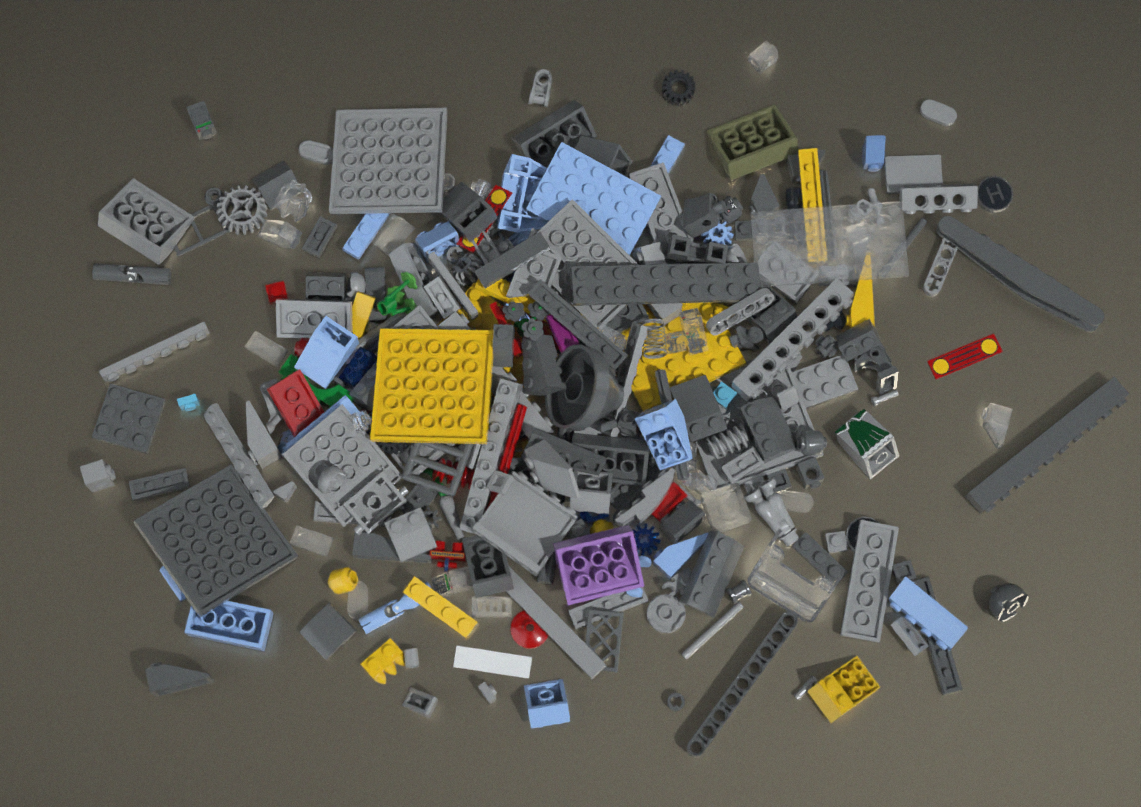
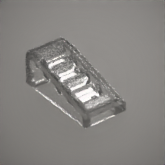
(475, 614)

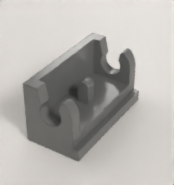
(418, 498)

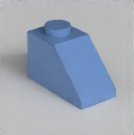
(873, 153)

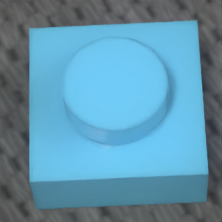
(724, 395)
(189, 402)

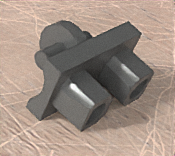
(746, 339)

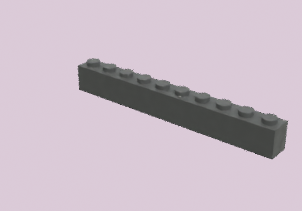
(1047, 445)

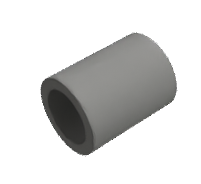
(411, 658)

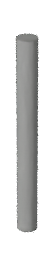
(712, 630)

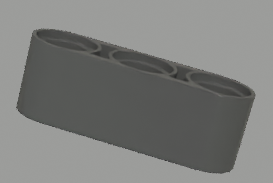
(376, 287)

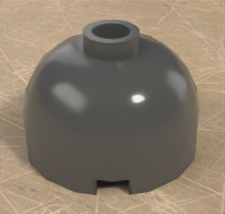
(1006, 600)

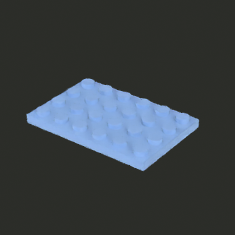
(604, 194)

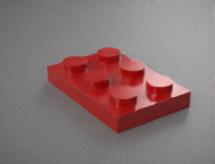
(295, 401)

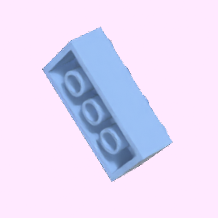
(232, 625)

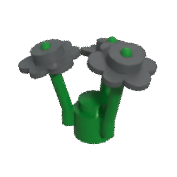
(526, 327)

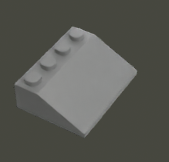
(145, 221)

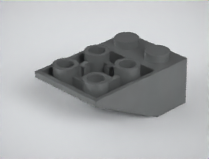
(467, 211)
(325, 286)
(773, 318)

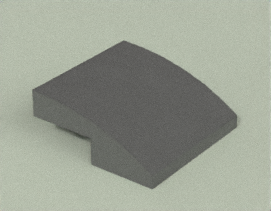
(327, 631)

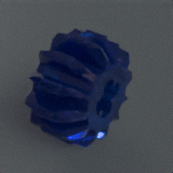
(652, 539)

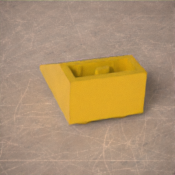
(843, 689)

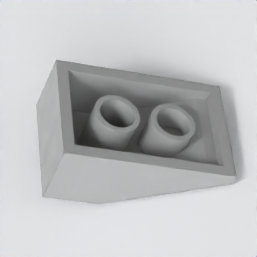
(262, 447)
(551, 470)

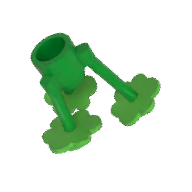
(396, 296)

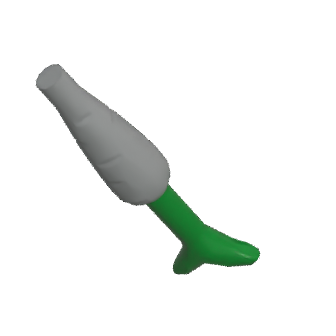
(448, 508)

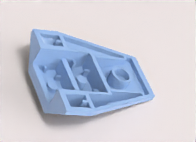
(522, 179)

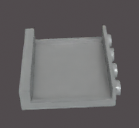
(525, 523)

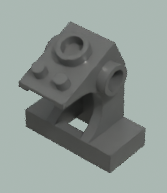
(887, 374)

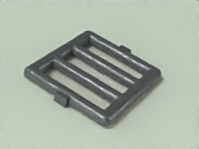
(430, 485)

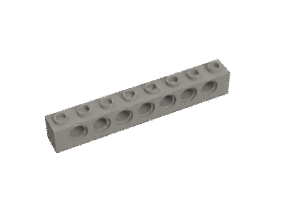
(835, 291)
(490, 454)

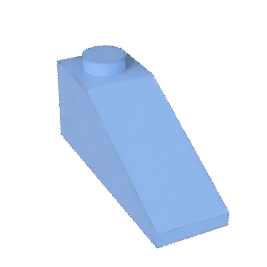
(676, 556)

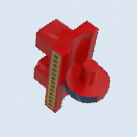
(440, 554)

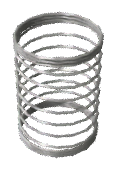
(655, 348)

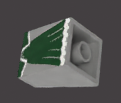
(867, 443)

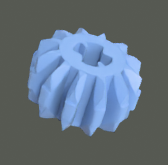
(721, 229)

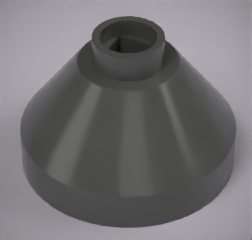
(589, 389)

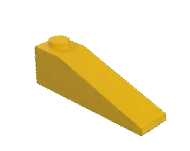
(862, 305)

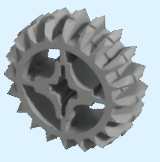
(250, 199)

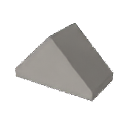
(420, 702)

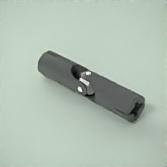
(125, 273)

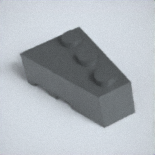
(540, 366)

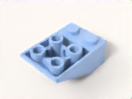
(326, 352)
(665, 434)

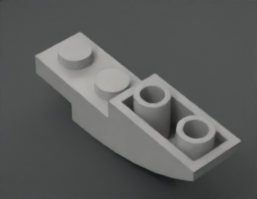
(653, 495)

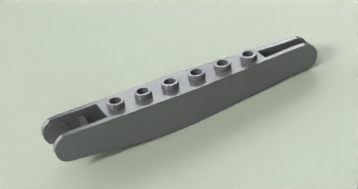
(1021, 276)

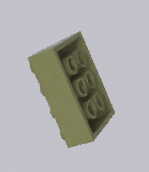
(753, 142)

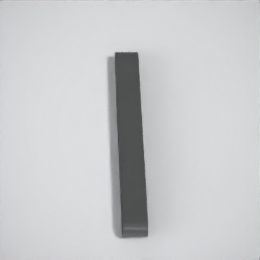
(746, 675)

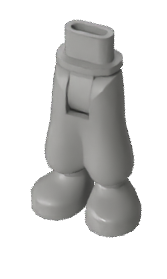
(773, 510)

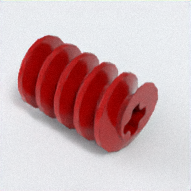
(466, 478)

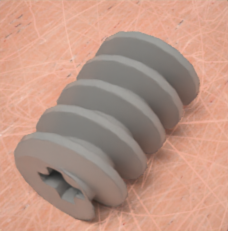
(727, 441)

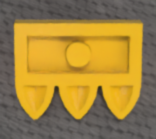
(383, 660)

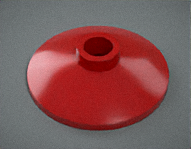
(527, 638)

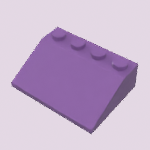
(598, 564)

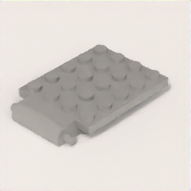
(369, 487)

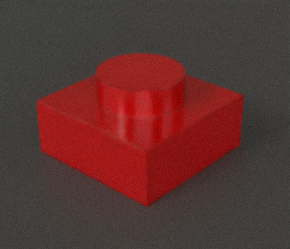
(276, 291)

